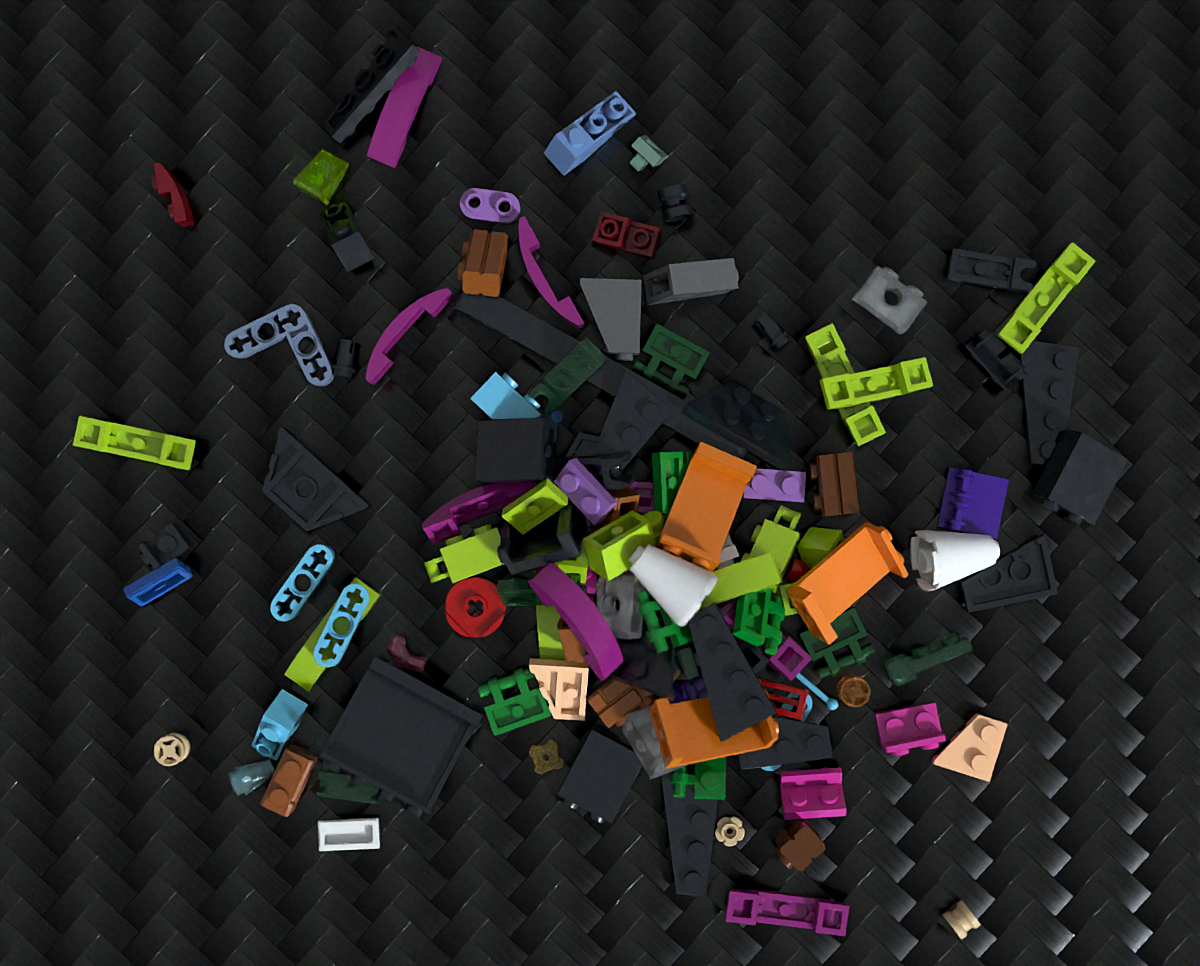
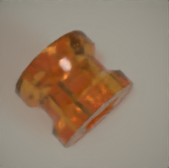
(859, 692)

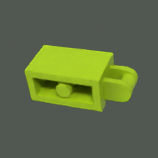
(776, 540)
(613, 545)
(467, 556)

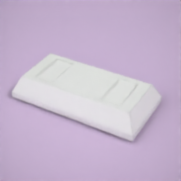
(348, 834)

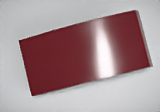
(169, 188)
(627, 235)

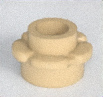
(726, 823)

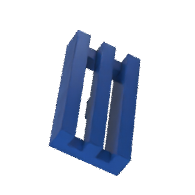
(158, 582)

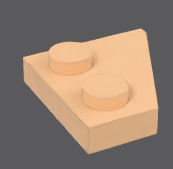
(562, 686)
(974, 748)

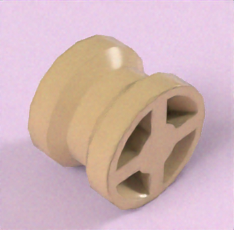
(166, 754)
(961, 919)

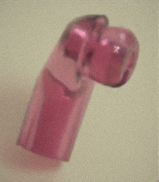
(401, 657)

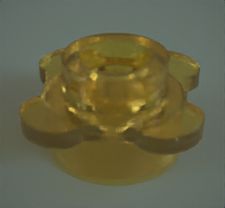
(541, 764)

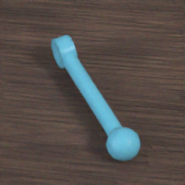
(831, 703)

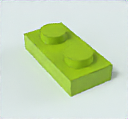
(535, 506)

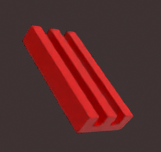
(801, 703)

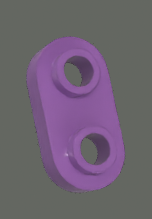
(489, 206)

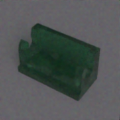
(340, 787)

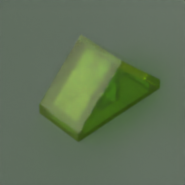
(321, 176)

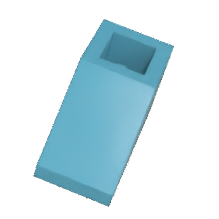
(502, 402)
(279, 725)

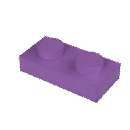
(776, 485)
(585, 491)

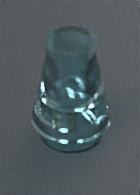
(250, 776)

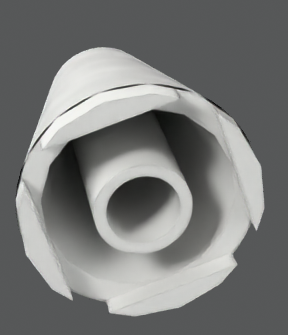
(950, 556)
(672, 581)

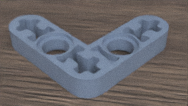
(293, 334)

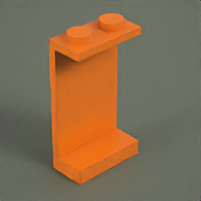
(705, 506)
(844, 578)
(690, 734)

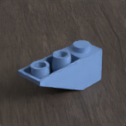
(588, 133)

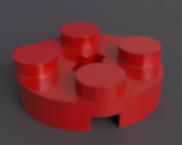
(457, 607)

